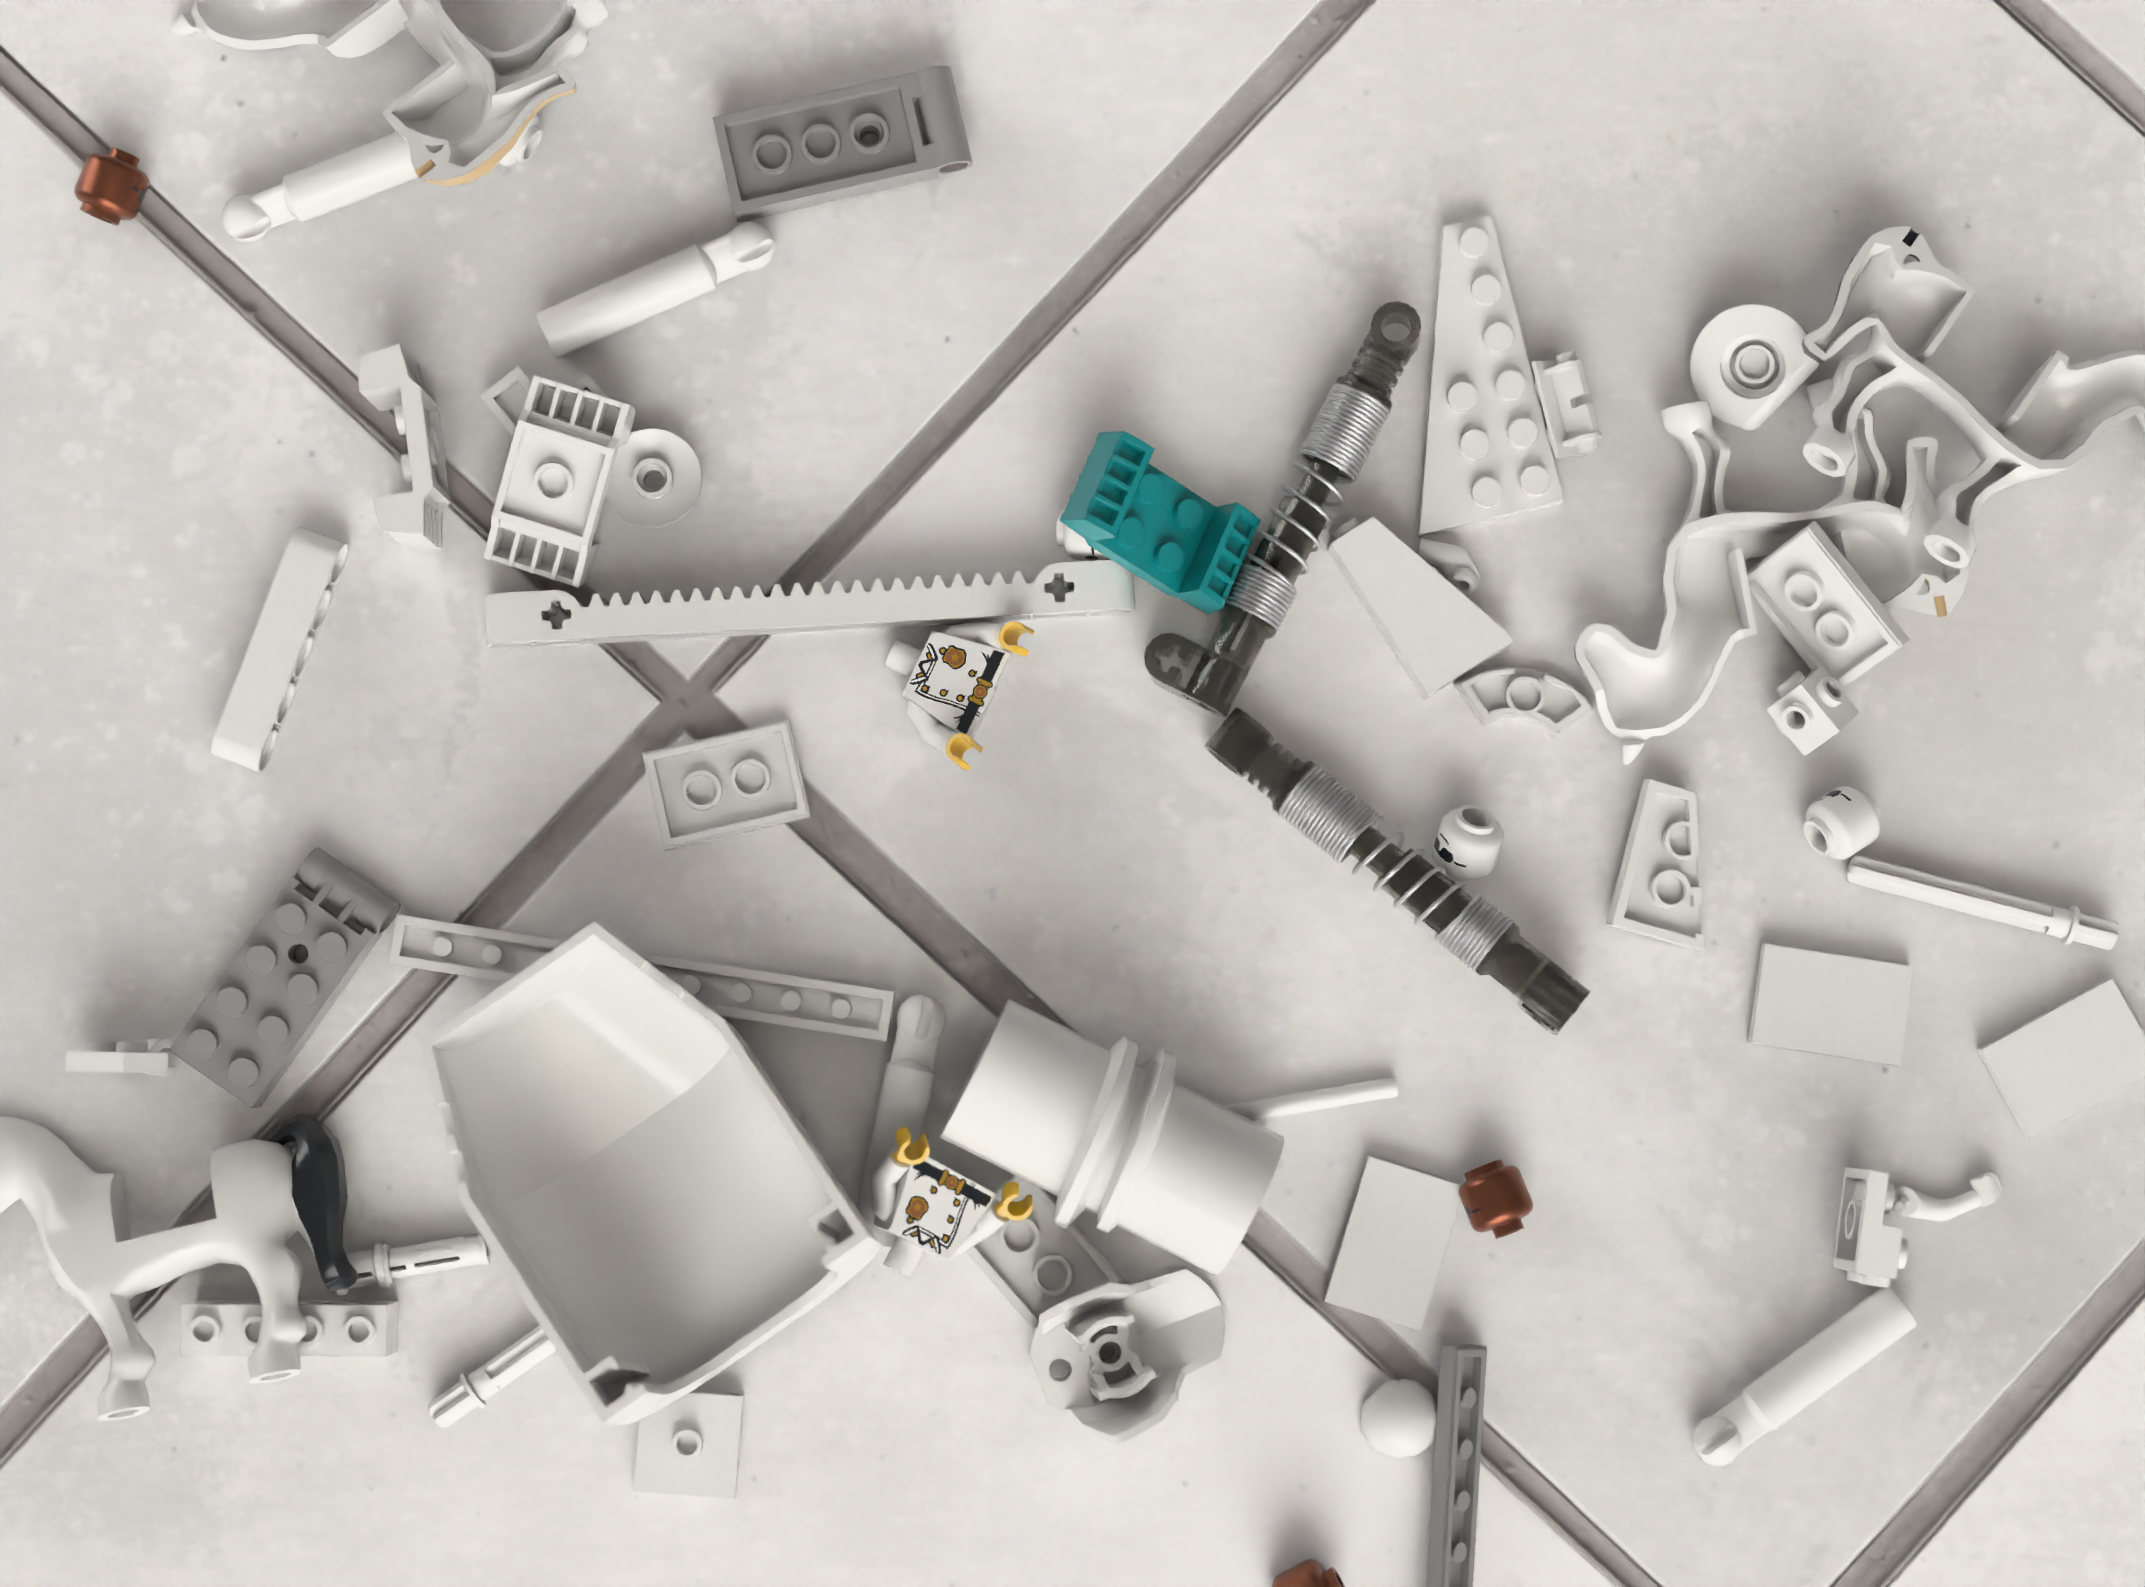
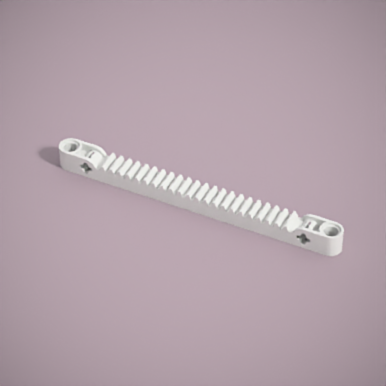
(524, 622)

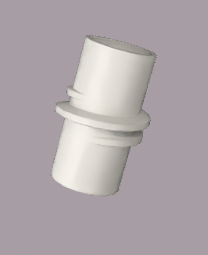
(1114, 1137)

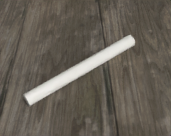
(1316, 1099)

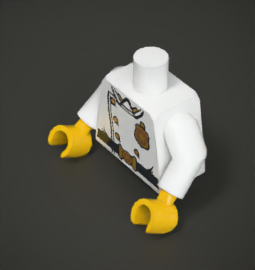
(955, 681)
(934, 1206)

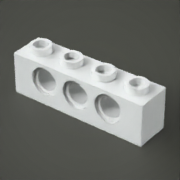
(331, 1329)

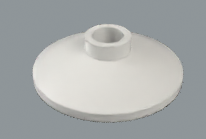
(648, 453)

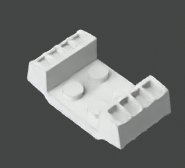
(395, 382)
(557, 481)

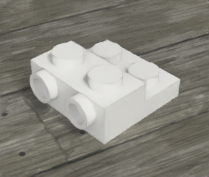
(1864, 1244)

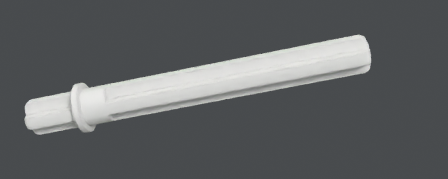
(1983, 902)
(490, 1378)

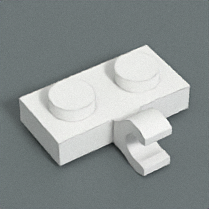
(123, 1057)

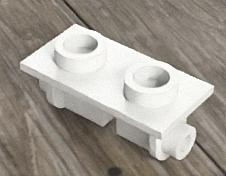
(1570, 428)

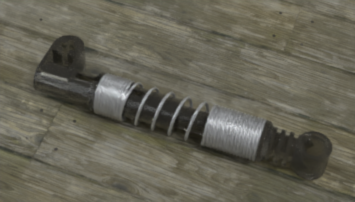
(1335, 453)
(1345, 827)

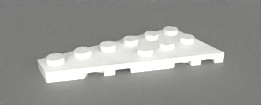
(1483, 412)

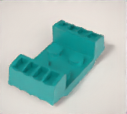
(1158, 524)

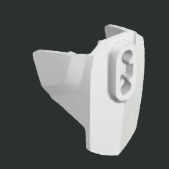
(1158, 1338)

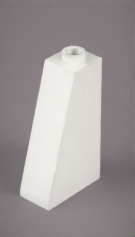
(1415, 608)

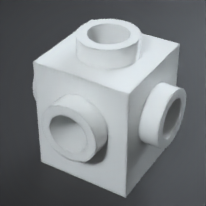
(1811, 709)

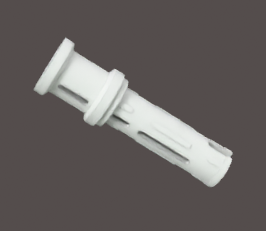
(385, 1263)

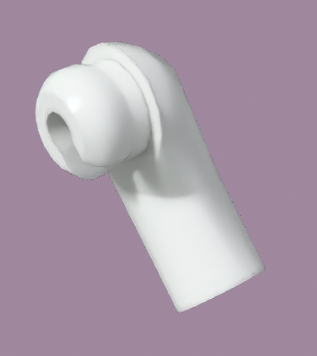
(1454, 563)

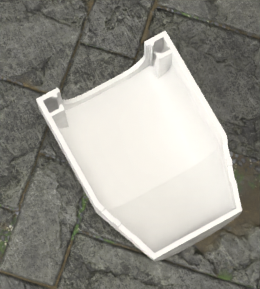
(636, 1174)

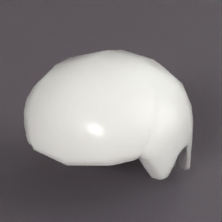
(1399, 1419)

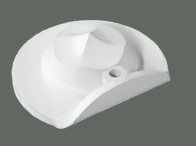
(1749, 363)

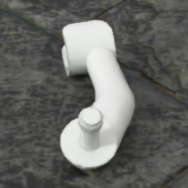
(1915, 1204)

